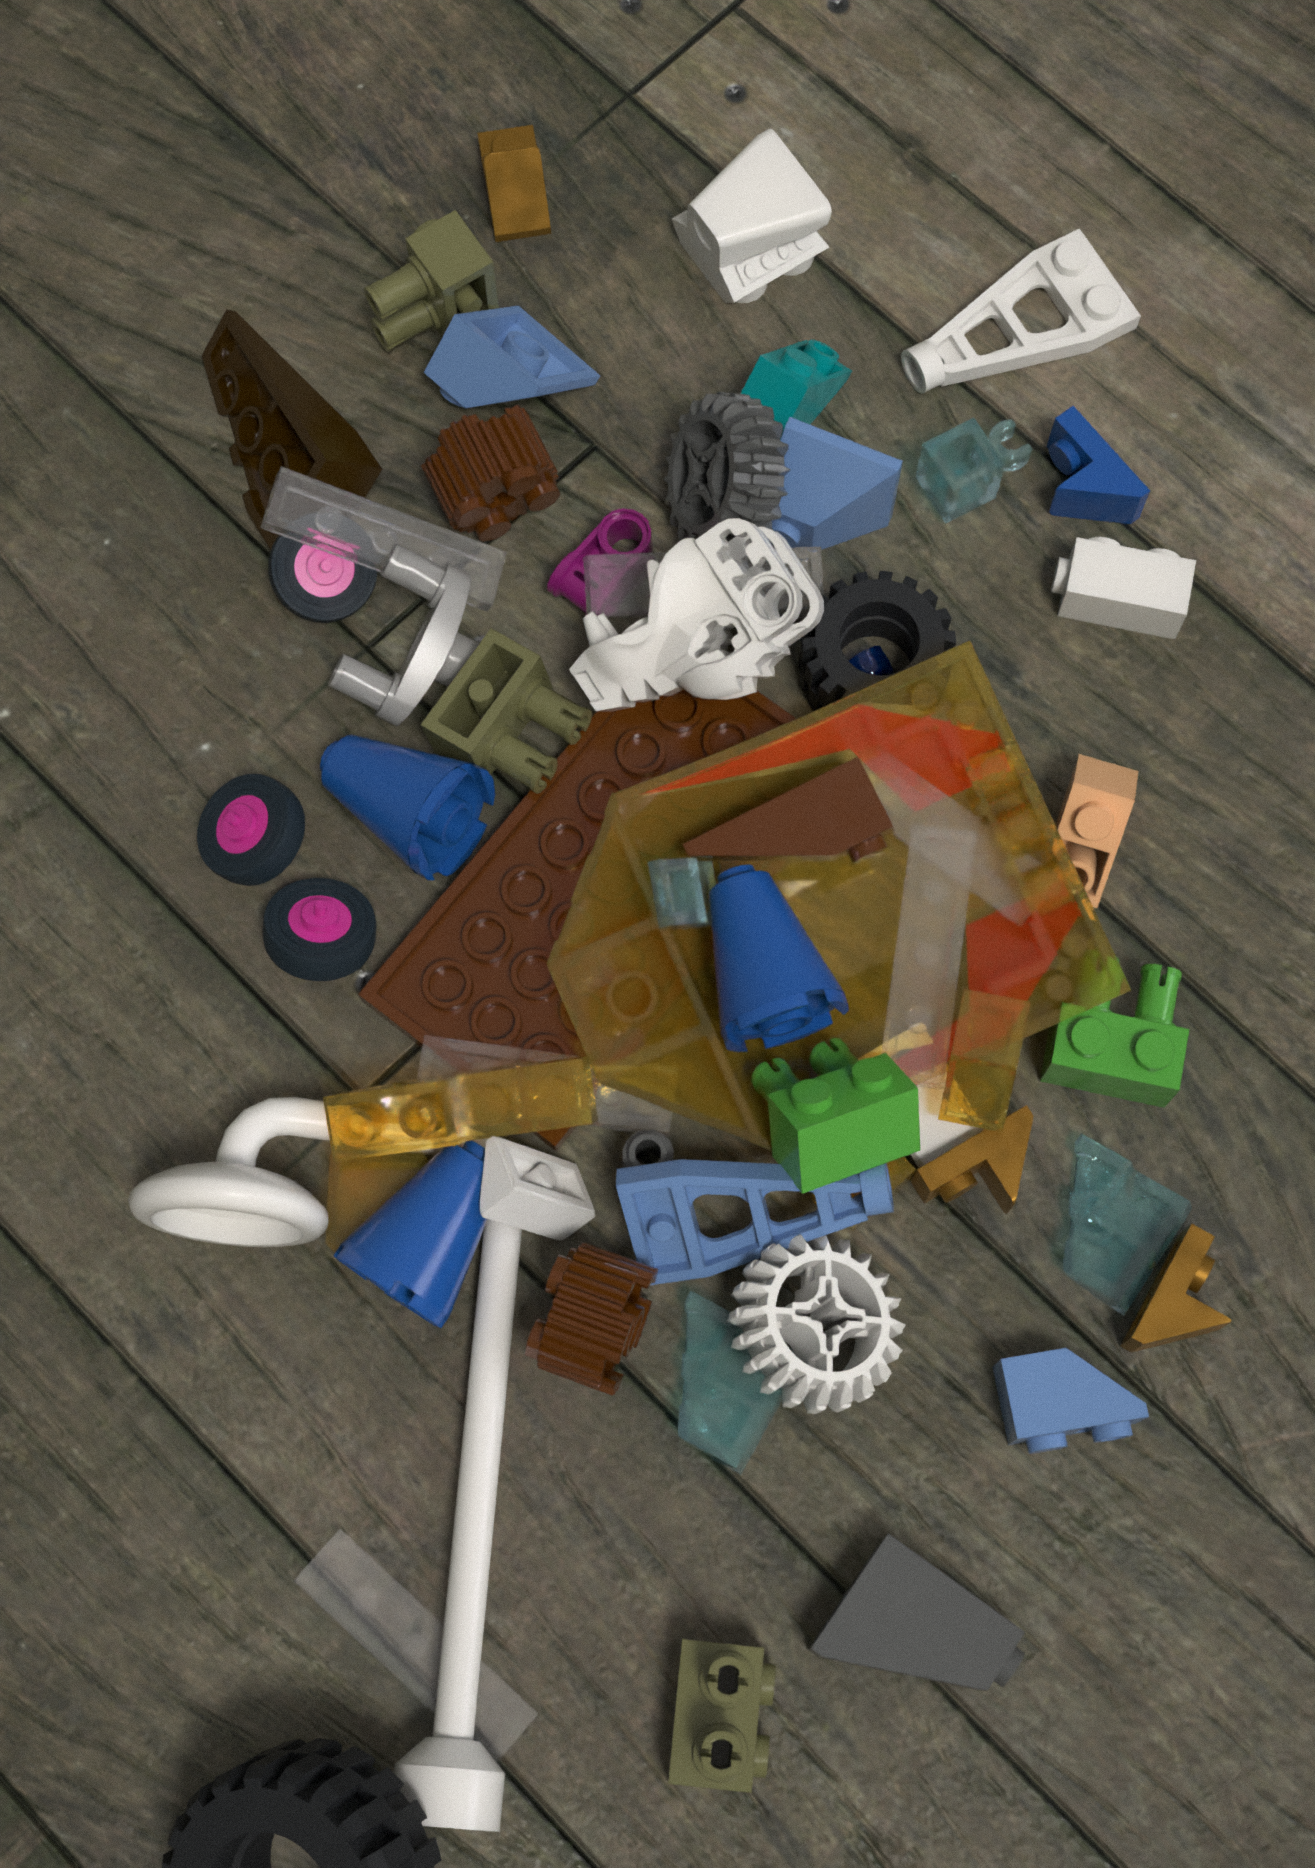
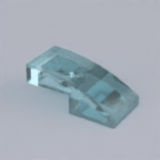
(682, 892)

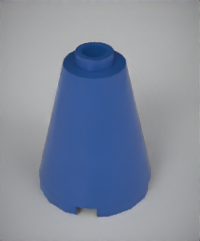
(411, 800)
(766, 965)
(424, 1235)

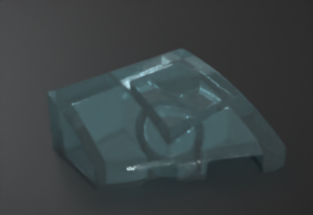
(1117, 1225)
(720, 1404)

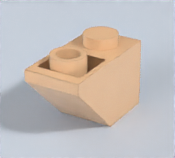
(1095, 819)

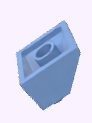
(502, 359)
(833, 488)

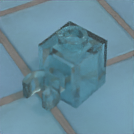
(966, 467)

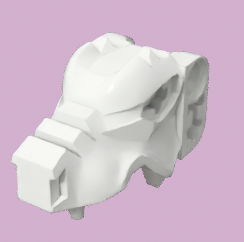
(693, 606)

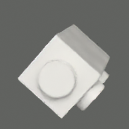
(1124, 586)

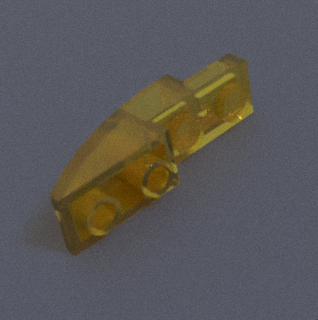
(460, 1108)

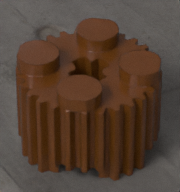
(491, 472)
(592, 1316)

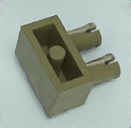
(442, 277)
(492, 704)
(718, 1716)

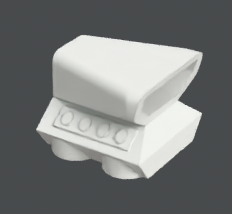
(755, 221)

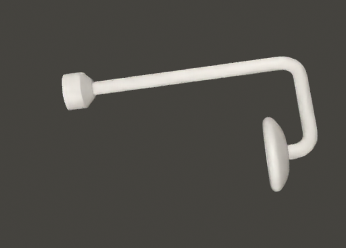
(258, 1208)

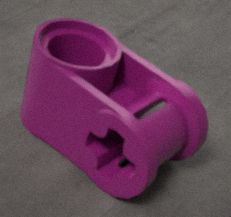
(617, 525)

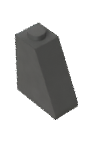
(918, 1624)

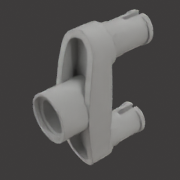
(436, 651)

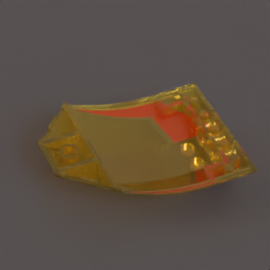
(650, 993)

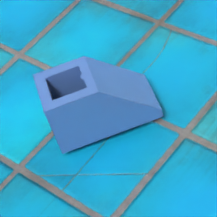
(1062, 1395)

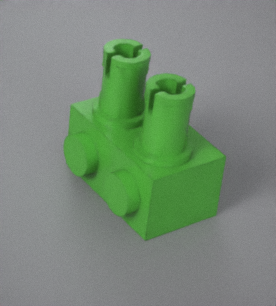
(1119, 1053)
(841, 1120)

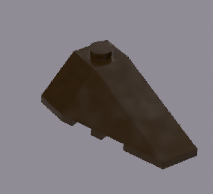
(279, 420)

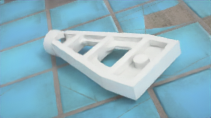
(1077, 285)

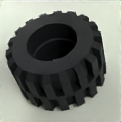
(869, 610)

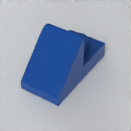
(1100, 481)

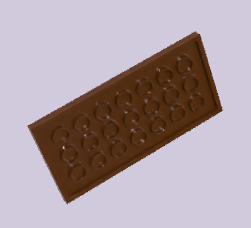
(484, 946)

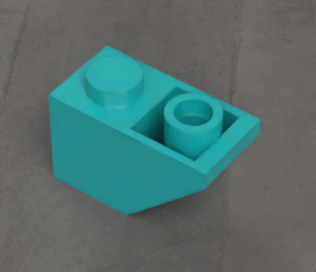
(797, 380)

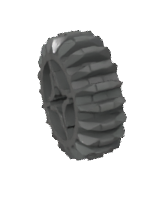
(725, 465)

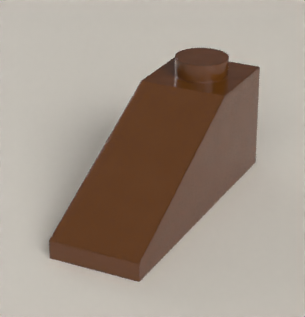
(813, 822)

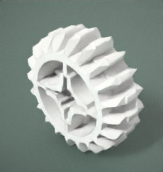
(839, 1298)

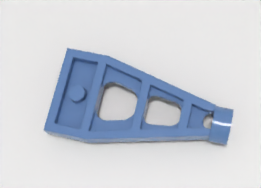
(666, 1230)

